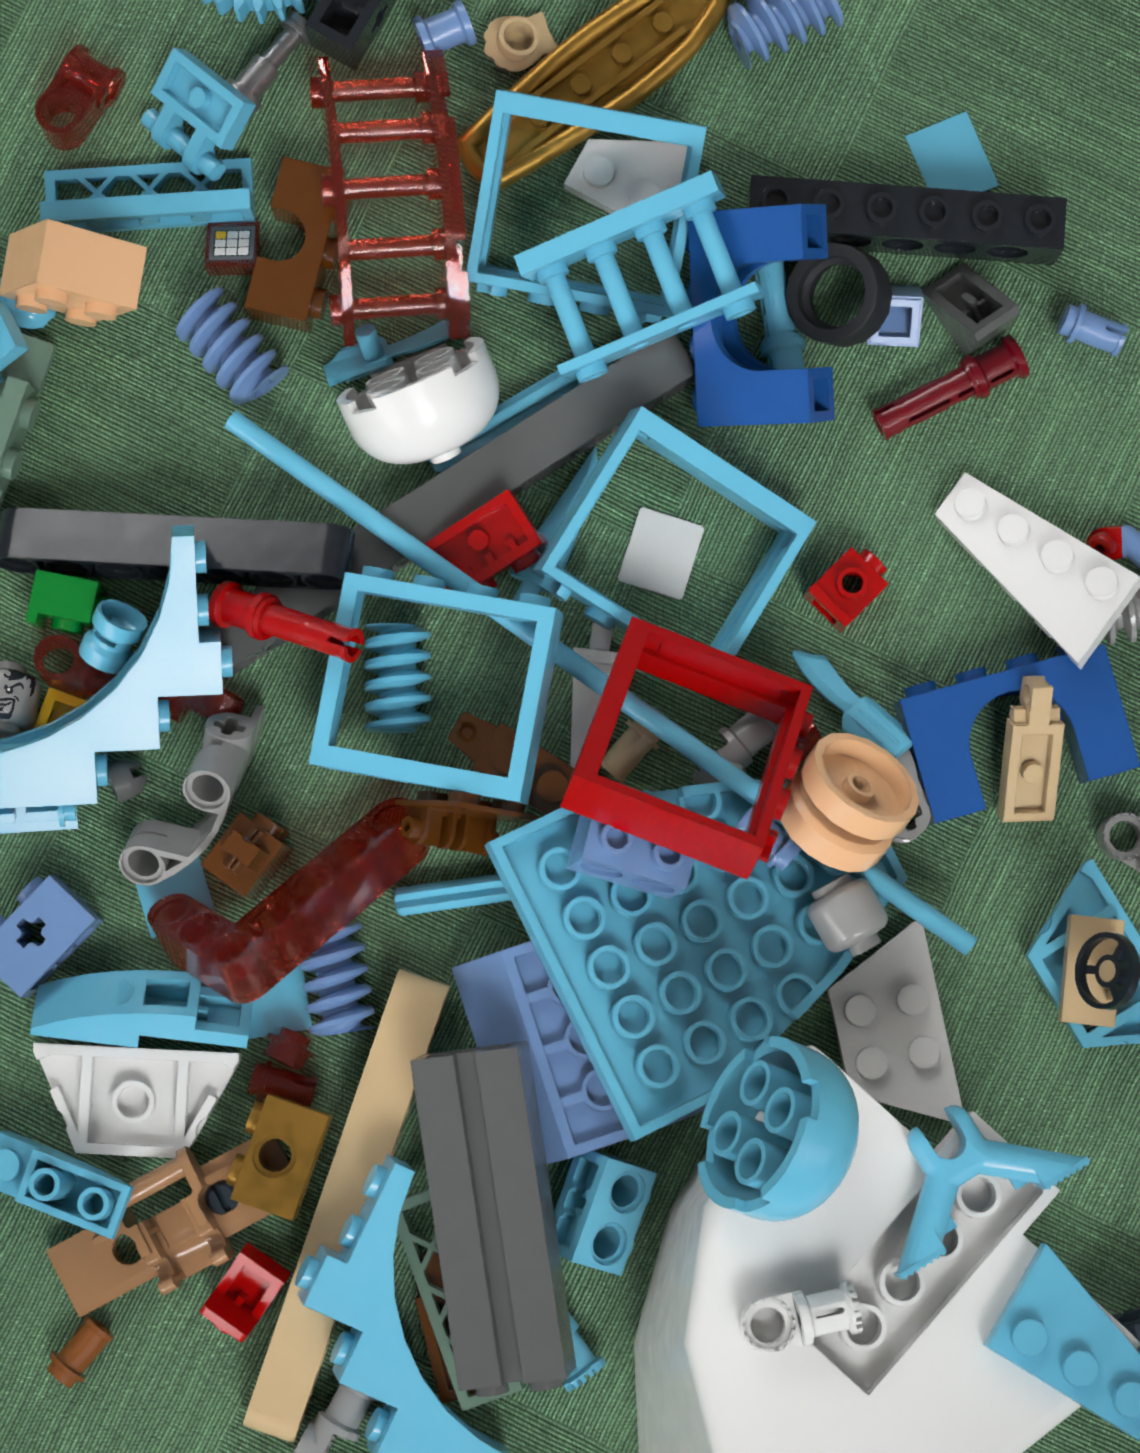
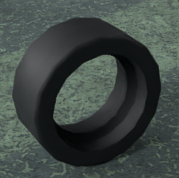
(872, 312)

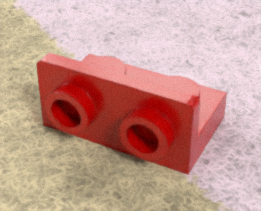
(491, 540)

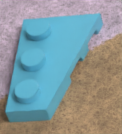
(1069, 1343)

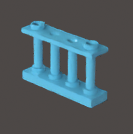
(598, 244)

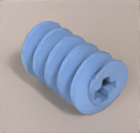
(773, 21)
(227, 349)
(337, 985)

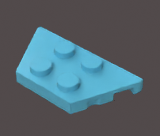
(1085, 896)

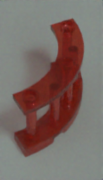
(439, 183)

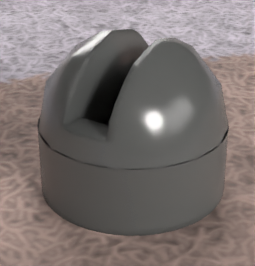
(122, 781)

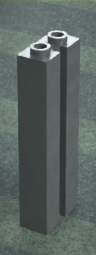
(494, 1218)

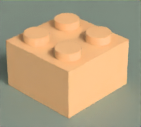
(72, 272)

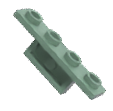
(21, 404)

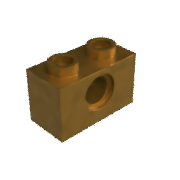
(303, 1132)

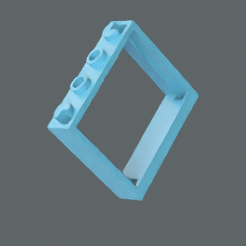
(591, 296)
(641, 424)
(478, 600)

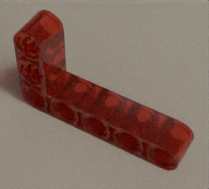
(296, 918)

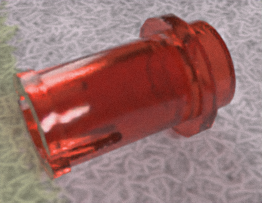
(281, 1083)

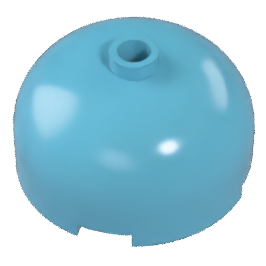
(798, 1150)

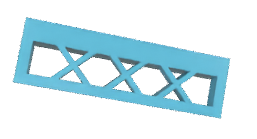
(150, 208)

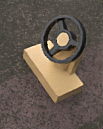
(1097, 971)

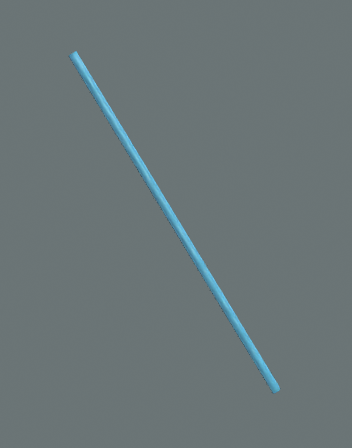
(571, 662)

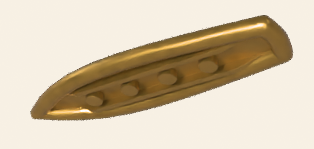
(605, 64)

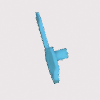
(374, 355)
(861, 716)

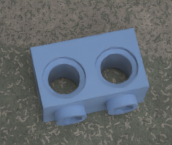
(627, 860)

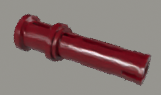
(971, 379)

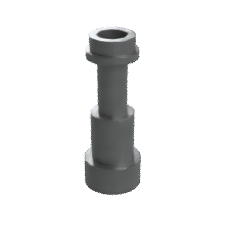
(263, 70)

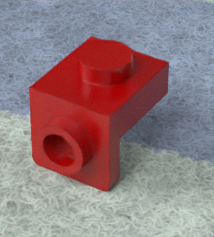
(244, 1293)

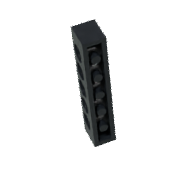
(926, 219)

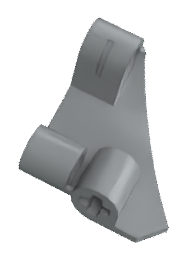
(162, 848)

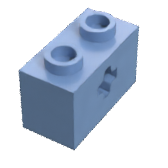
(67, 926)

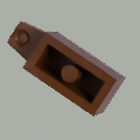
(492, 752)
(249, 854)

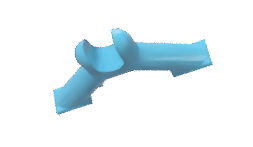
(974, 1157)

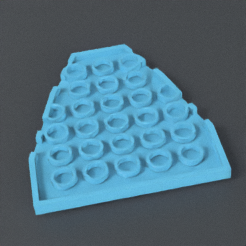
(675, 982)

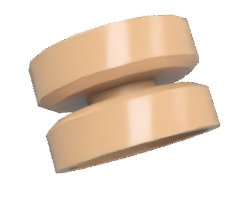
(849, 802)

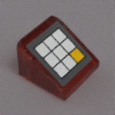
(232, 248)

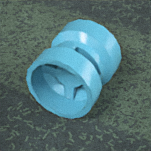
(113, 635)

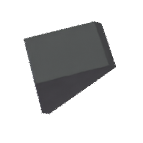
(970, 308)

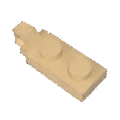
(1031, 755)

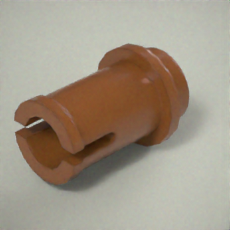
(79, 1352)

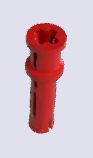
(267, 617)

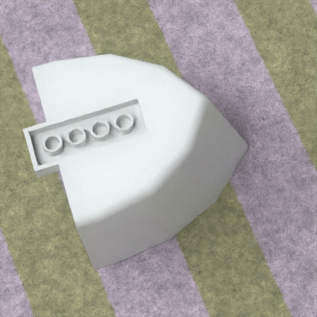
(900, 1385)

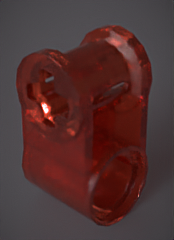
(83, 89)

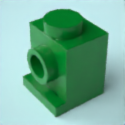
(65, 601)

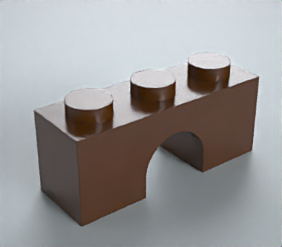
(291, 289)

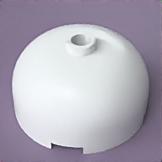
(424, 404)

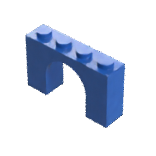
(728, 379)
(943, 718)

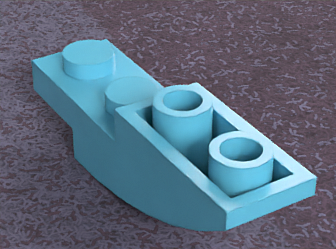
(137, 1003)
(62, 1185)

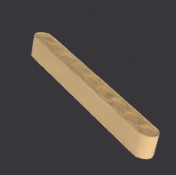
(367, 1138)

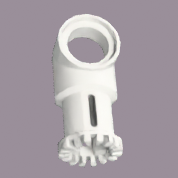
(799, 1317)

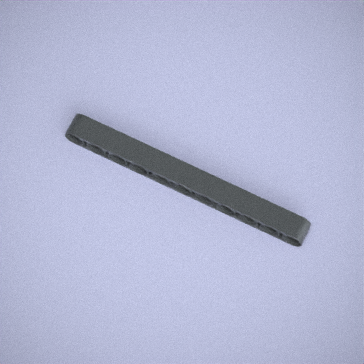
(507, 462)

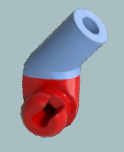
(1117, 542)

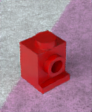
(837, 604)

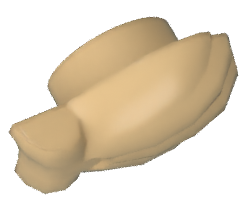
(518, 41)

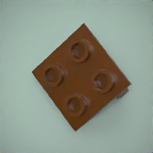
(457, 820)

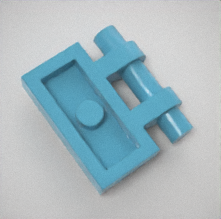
(205, 102)

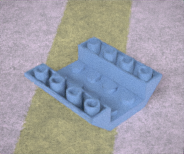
(515, 1001)

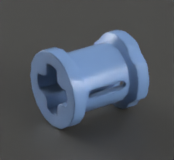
(445, 29)

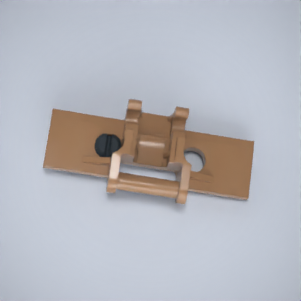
(170, 1243)

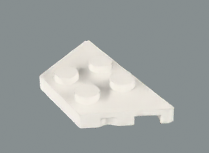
(895, 1028)
(134, 1097)

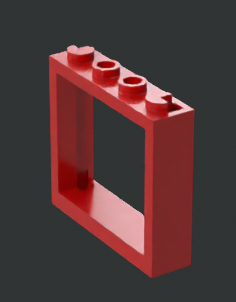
(722, 679)

